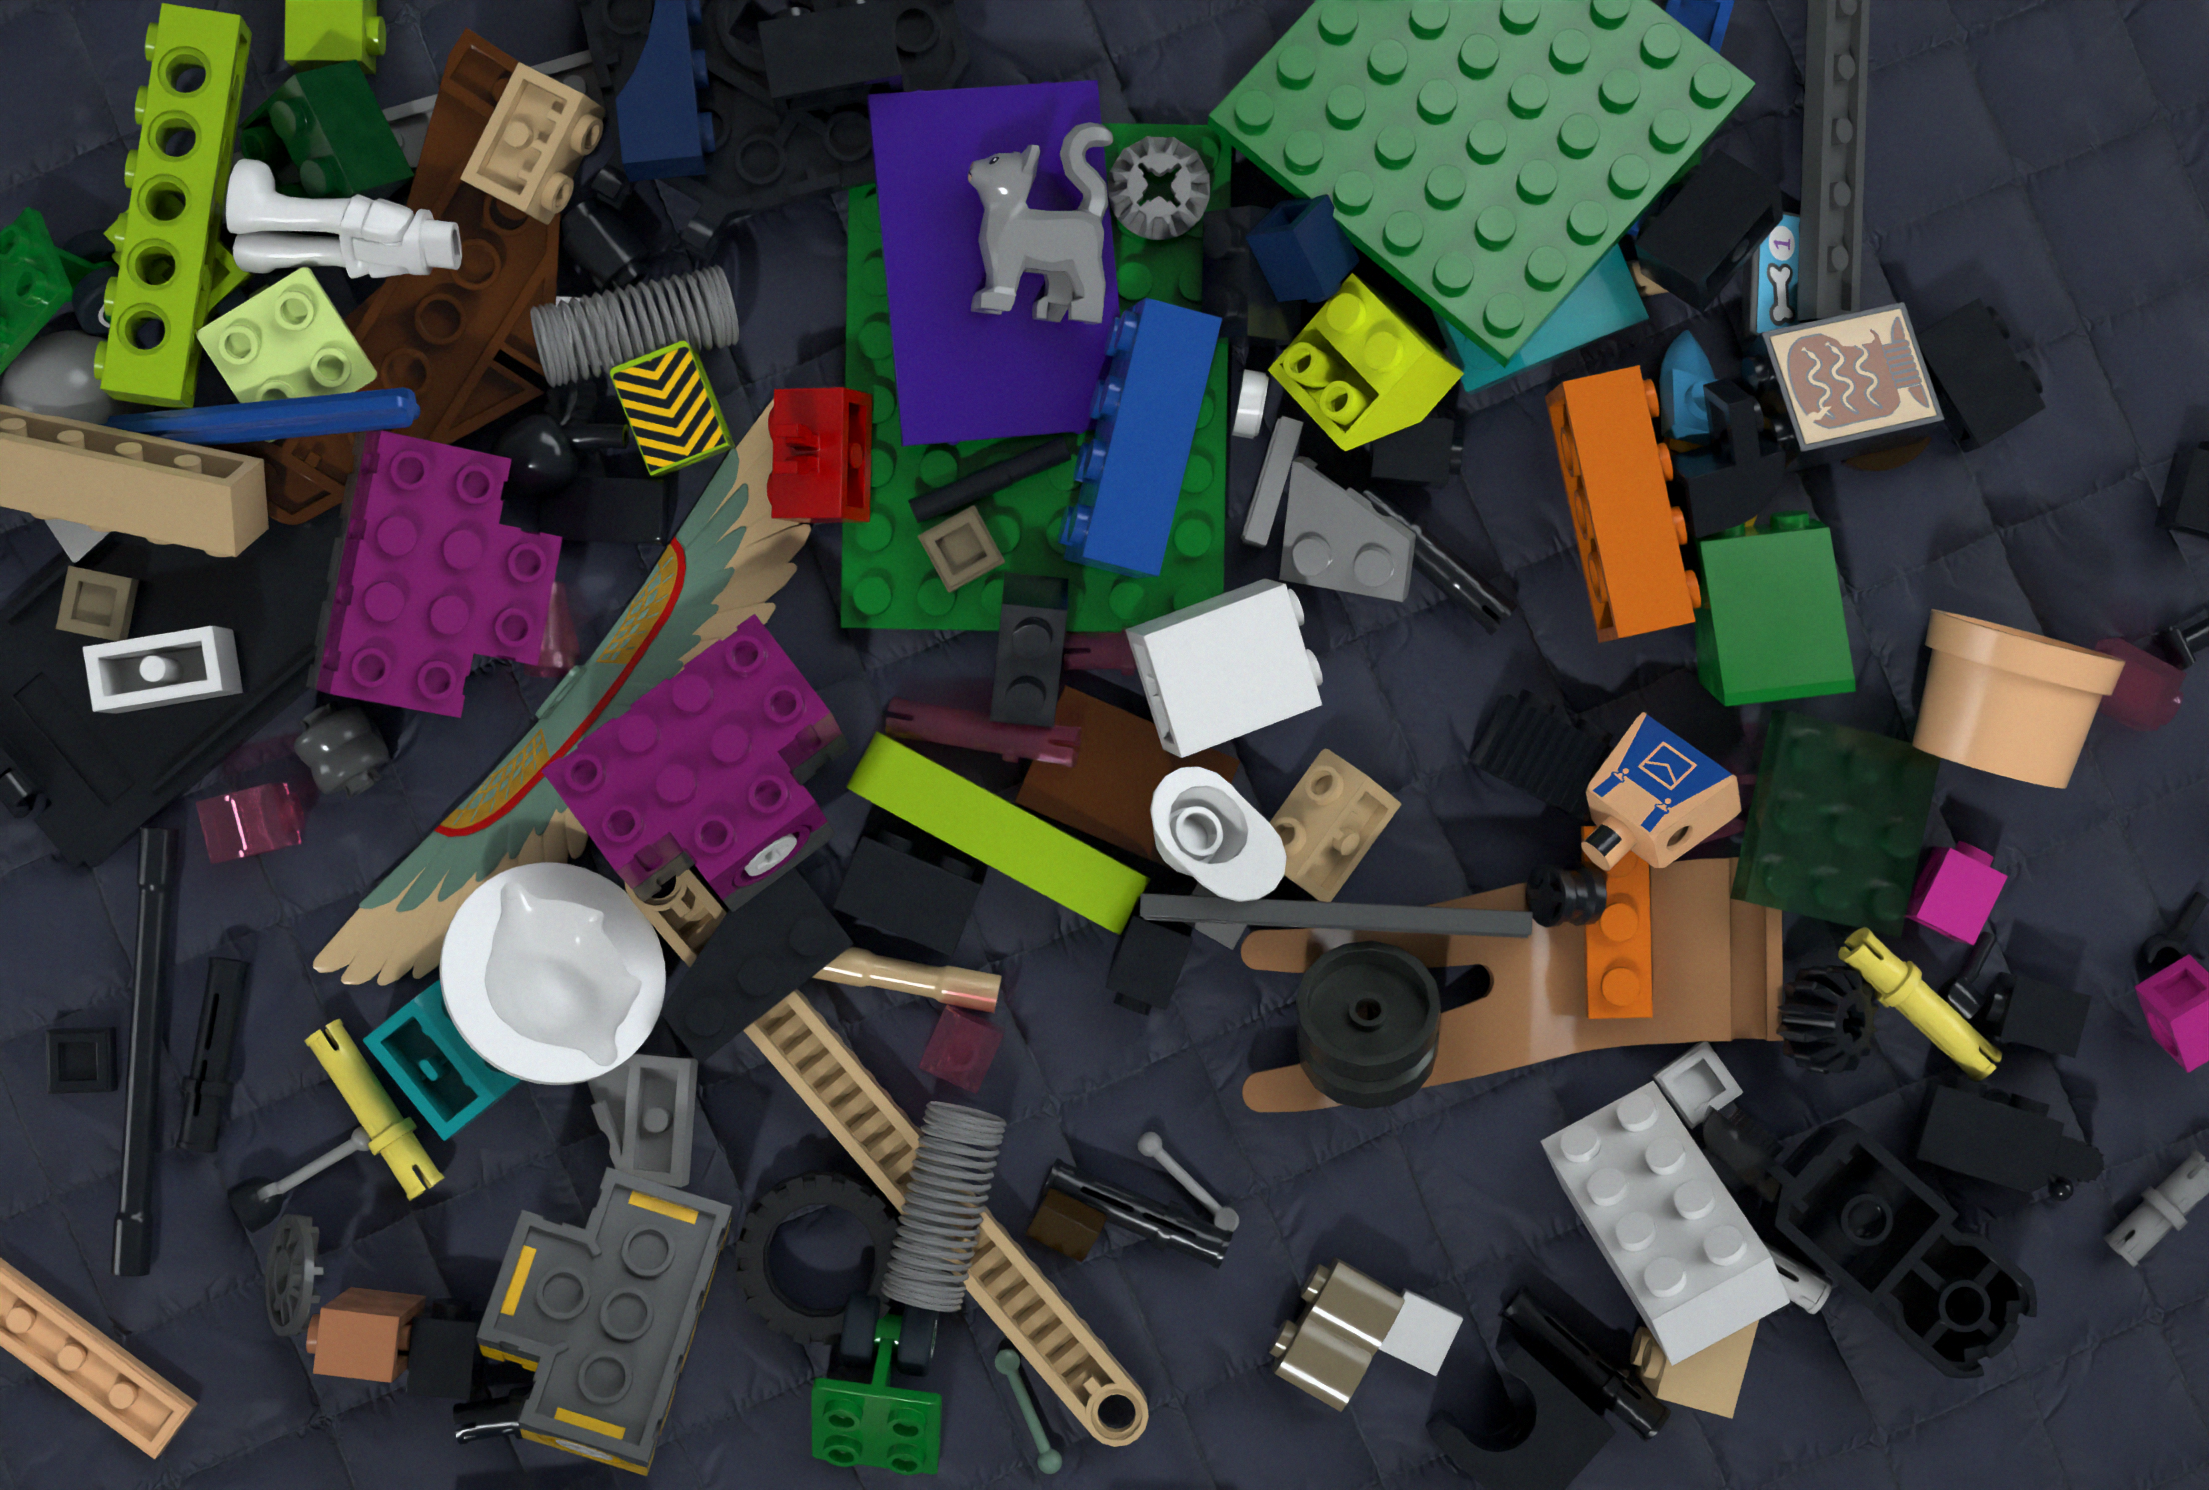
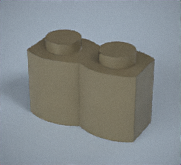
(1335, 1333)

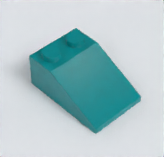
(1595, 310)

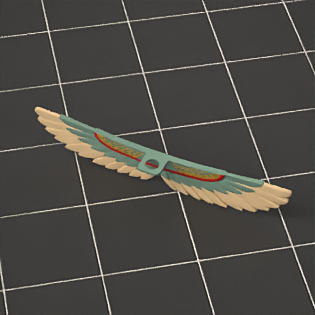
(701, 589)

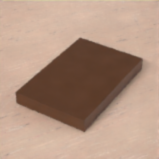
(1114, 775)

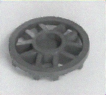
(291, 1274)

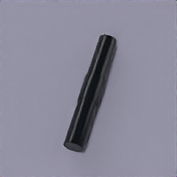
(989, 479)

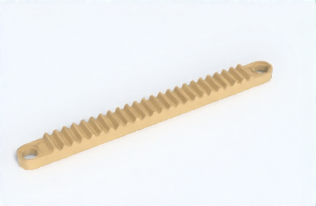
(884, 1146)

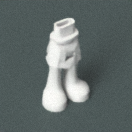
(372, 238)

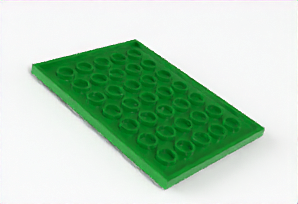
(884, 565)

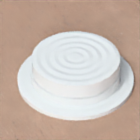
(552, 973)

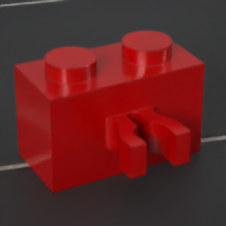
(820, 455)

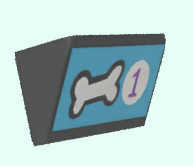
(1772, 281)

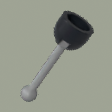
(260, 1199)

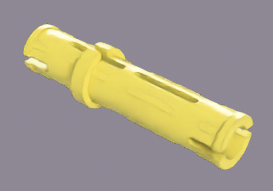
(1901, 987)
(375, 1109)

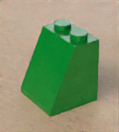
(1770, 612)

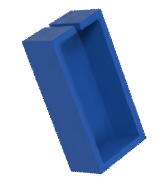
(1140, 438)

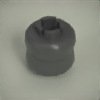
(341, 749)

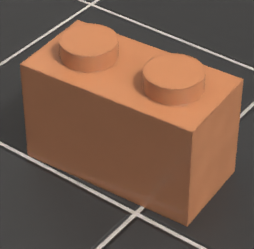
(363, 1334)

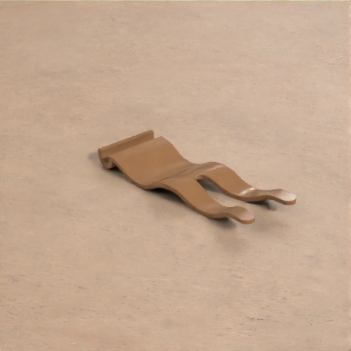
(1711, 981)

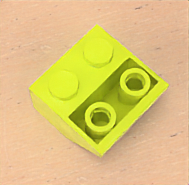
(1364, 367)

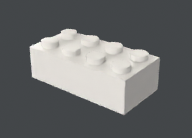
(1665, 1223)

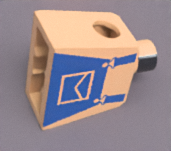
(1656, 798)

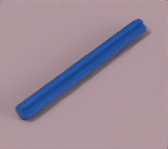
(277, 418)

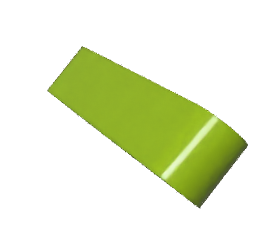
(998, 833)

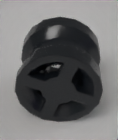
(1566, 894)

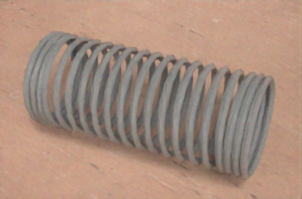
(712, 317)
(928, 1219)

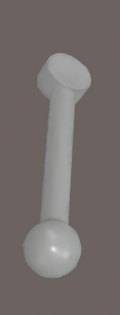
(1223, 1217)

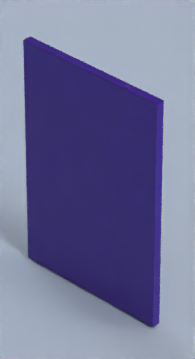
(958, 368)

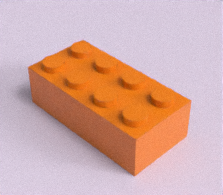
(1622, 504)

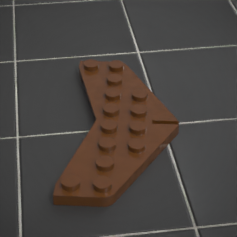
(442, 326)

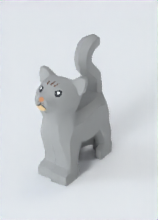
(1049, 243)

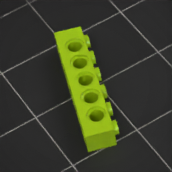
(177, 43)

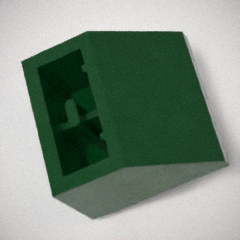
(326, 138)

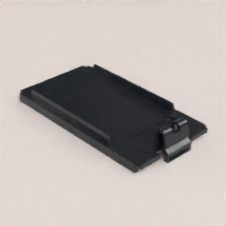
(129, 767)

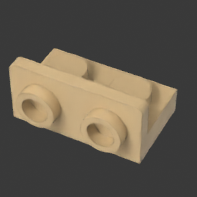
(535, 144)
(1330, 824)

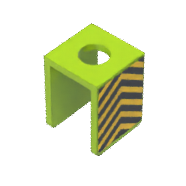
(671, 408)

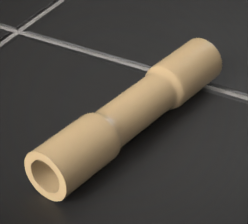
(945, 983)

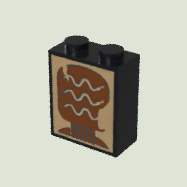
(1842, 386)

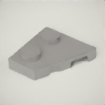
(1341, 540)
(649, 1115)

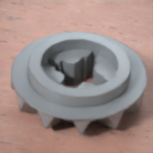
(1158, 218)

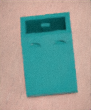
(437, 1065)

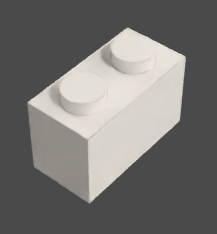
(162, 669)

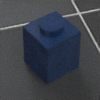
(1302, 249)

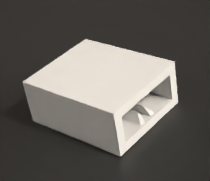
(1226, 666)

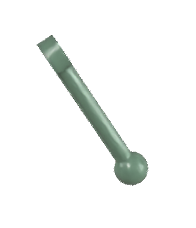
(1008, 1362)

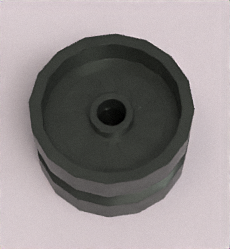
(1368, 1024)

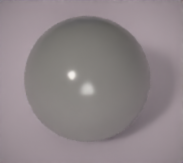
(58, 380)

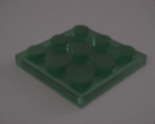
(1835, 823)

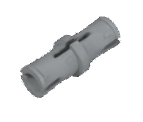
(2161, 1210)

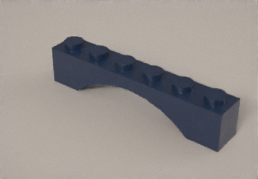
(659, 105)

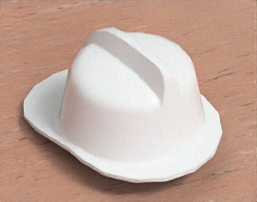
(1216, 835)

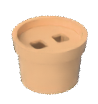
(2009, 698)

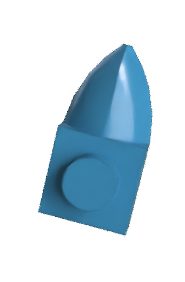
(1682, 393)

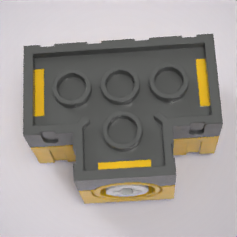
(606, 1315)

